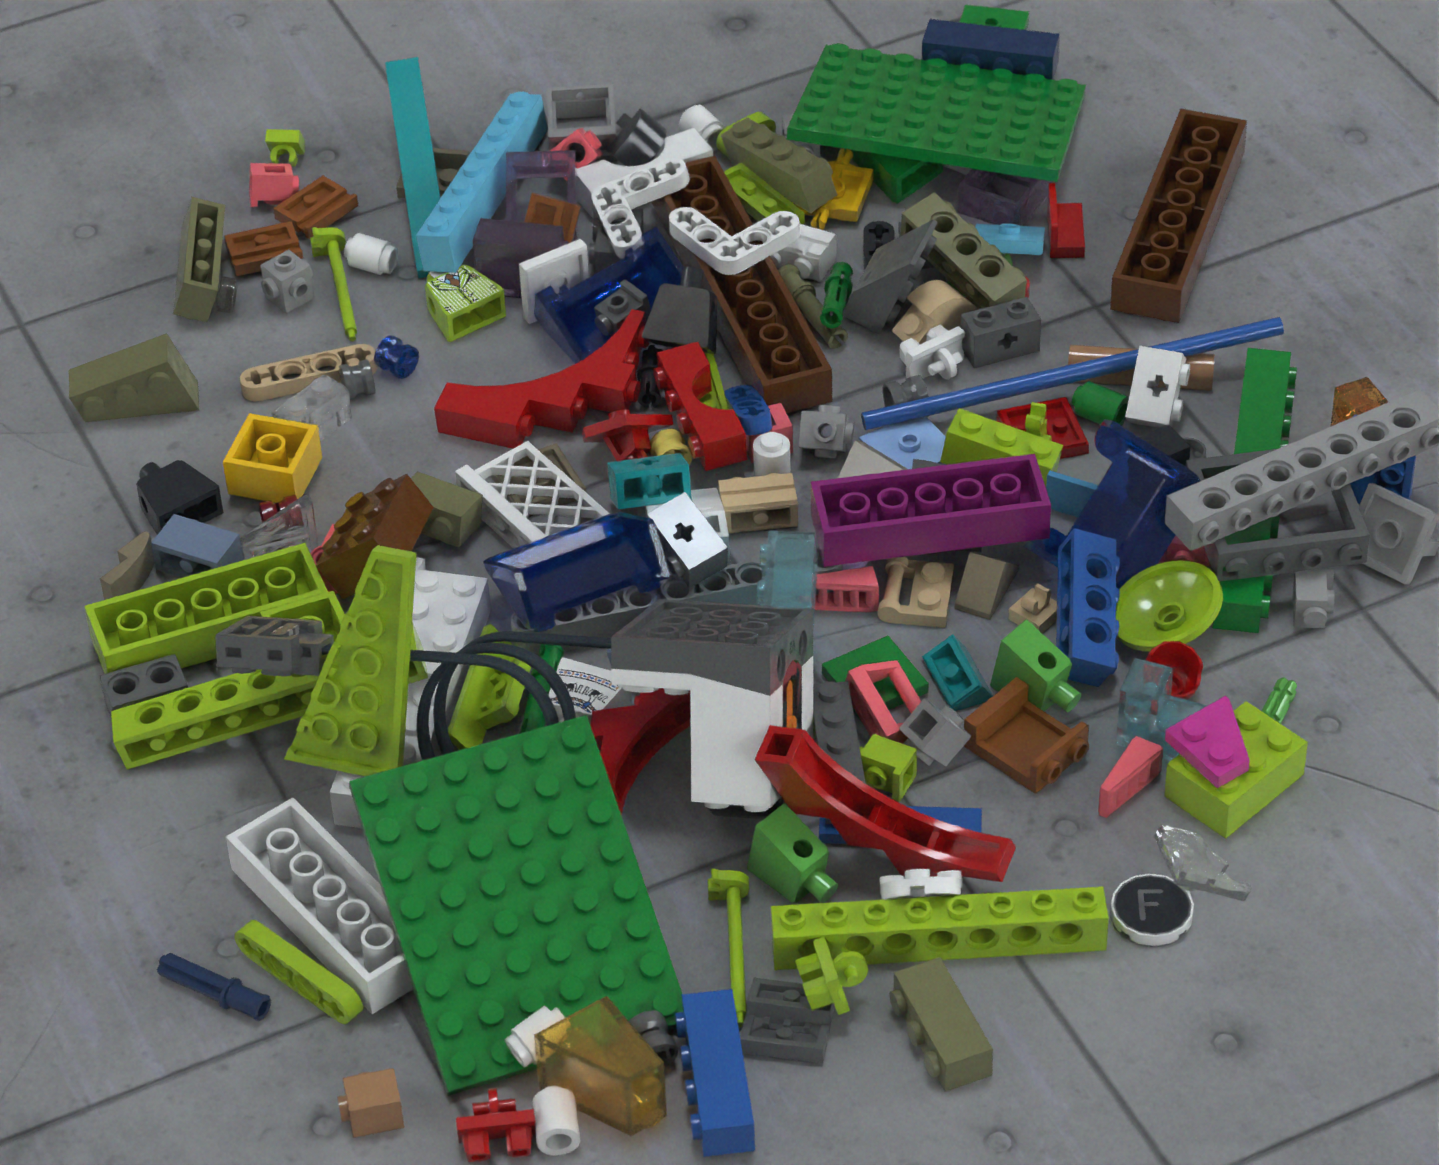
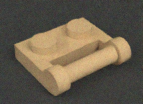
(928, 597)

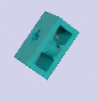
(648, 480)

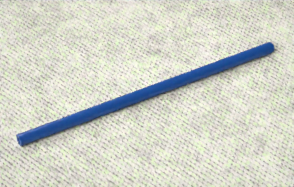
(1065, 375)

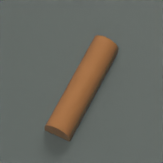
(1200, 367)

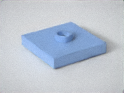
(908, 441)

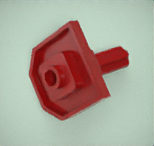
(627, 433)

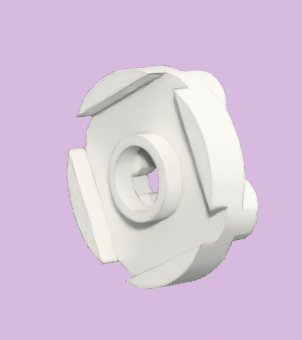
(920, 884)

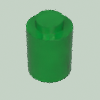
(1099, 403)

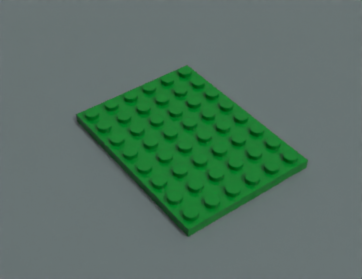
(938, 112)
(512, 893)

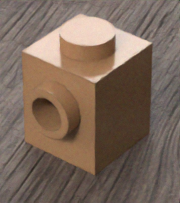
(371, 1103)

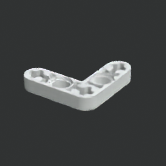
(625, 198)
(734, 253)

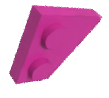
(1211, 742)

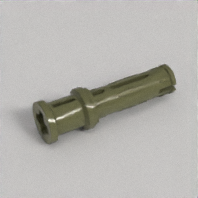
(809, 305)

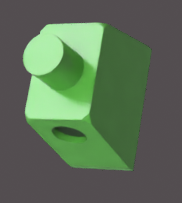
(1038, 663)
(790, 857)

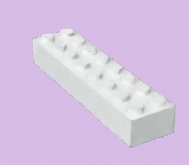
(447, 617)

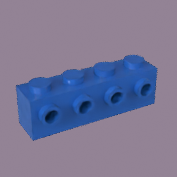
(717, 1073)

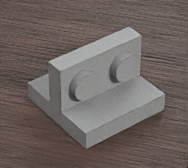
(1398, 532)

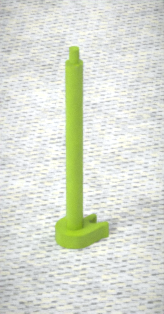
(332, 242)
(733, 886)

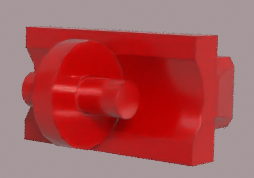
(495, 1121)

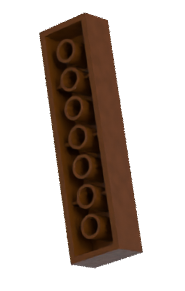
(1178, 216)

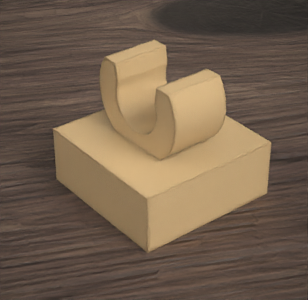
(1036, 608)

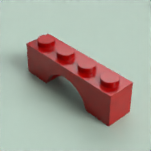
(712, 433)

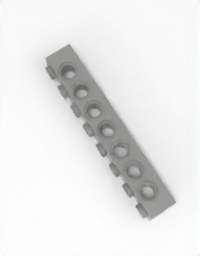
(1303, 470)

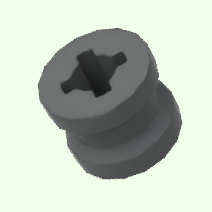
(357, 378)

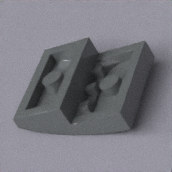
(783, 1024)

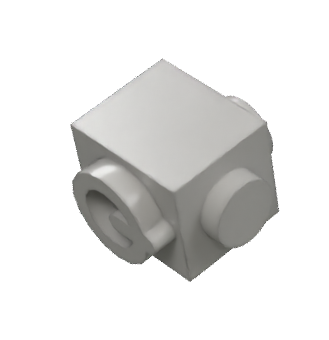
(935, 732)

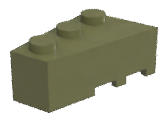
(134, 383)

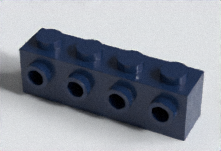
(992, 47)

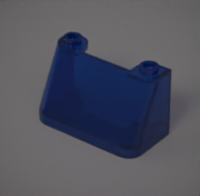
(571, 313)

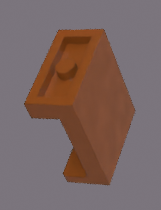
(1024, 738)

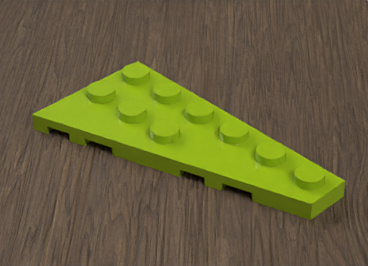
(362, 690)

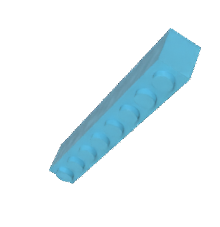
(480, 183)

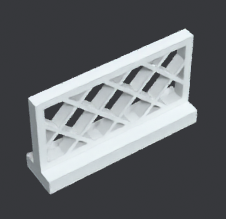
(511, 519)

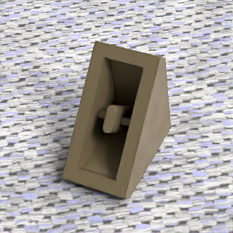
(984, 584)

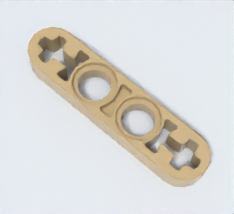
(305, 366)

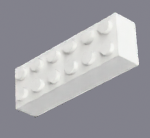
(322, 900)

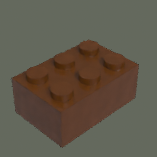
(384, 517)

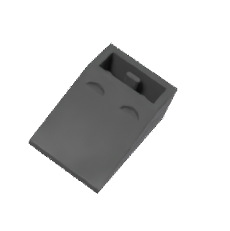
(887, 278)

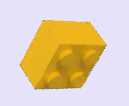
(272, 458)

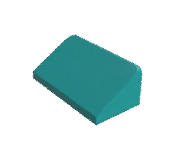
(957, 674)

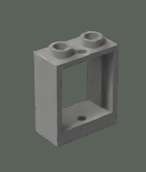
(595, 102)

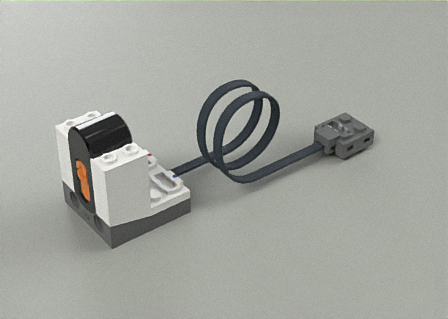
(737, 660)

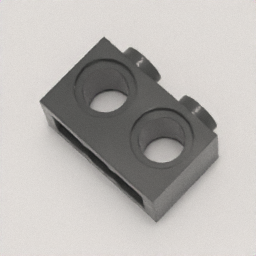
(142, 682)

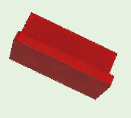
(1065, 227)

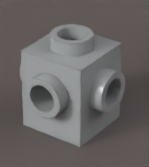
(287, 281)
(812, 431)

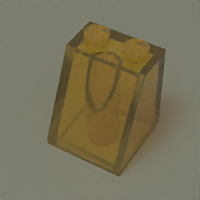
(604, 1066)

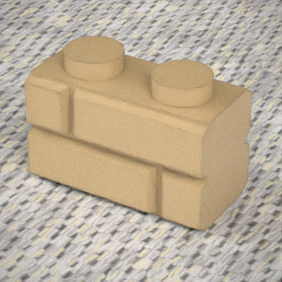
(759, 502)

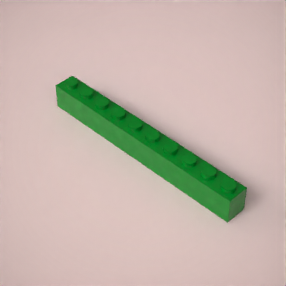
(1258, 429)

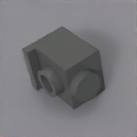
(615, 308)

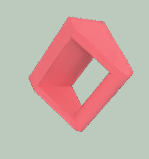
(869, 703)

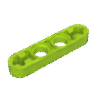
(299, 971)

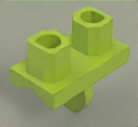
(825, 977)

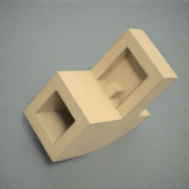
(932, 305)

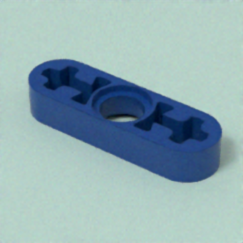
(750, 409)

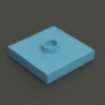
(1014, 238)

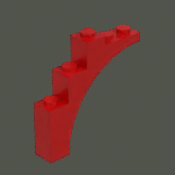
(557, 401)
(635, 733)
(866, 818)

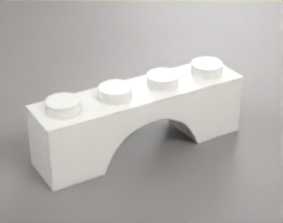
(684, 145)

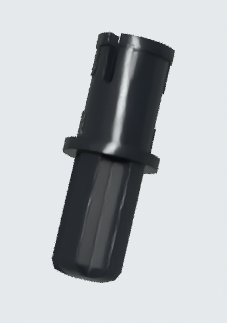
(646, 377)

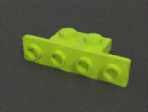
(485, 700)

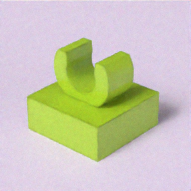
(285, 142)

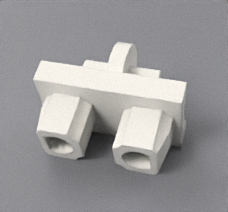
(936, 355)

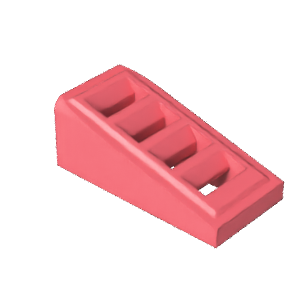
(852, 590)
(1131, 773)

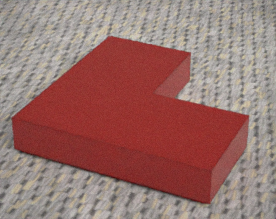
(1060, 425)

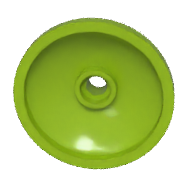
(1167, 604)

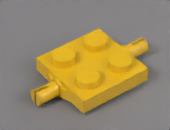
(852, 188)

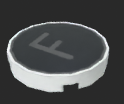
(1151, 909)

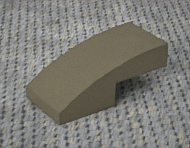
(134, 568)

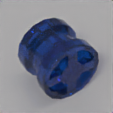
(396, 357)

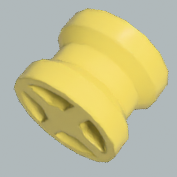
(669, 442)

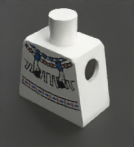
(589, 689)

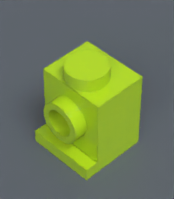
(889, 765)

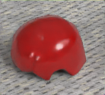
(1185, 663)

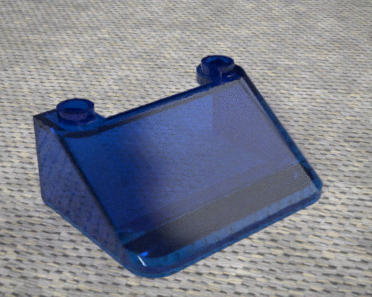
(1127, 502)
(579, 567)

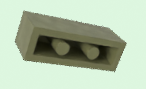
(941, 1024)

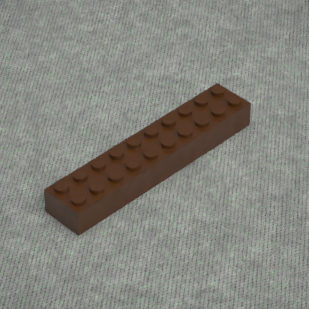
(754, 306)

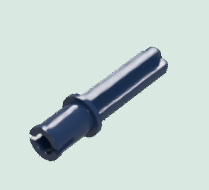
(228, 992)

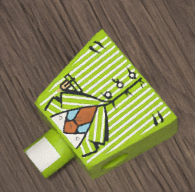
(463, 301)

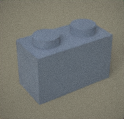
(194, 547)

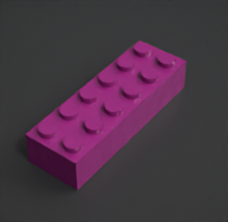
(930, 510)

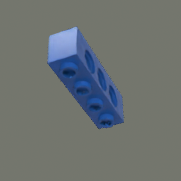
(1088, 605)

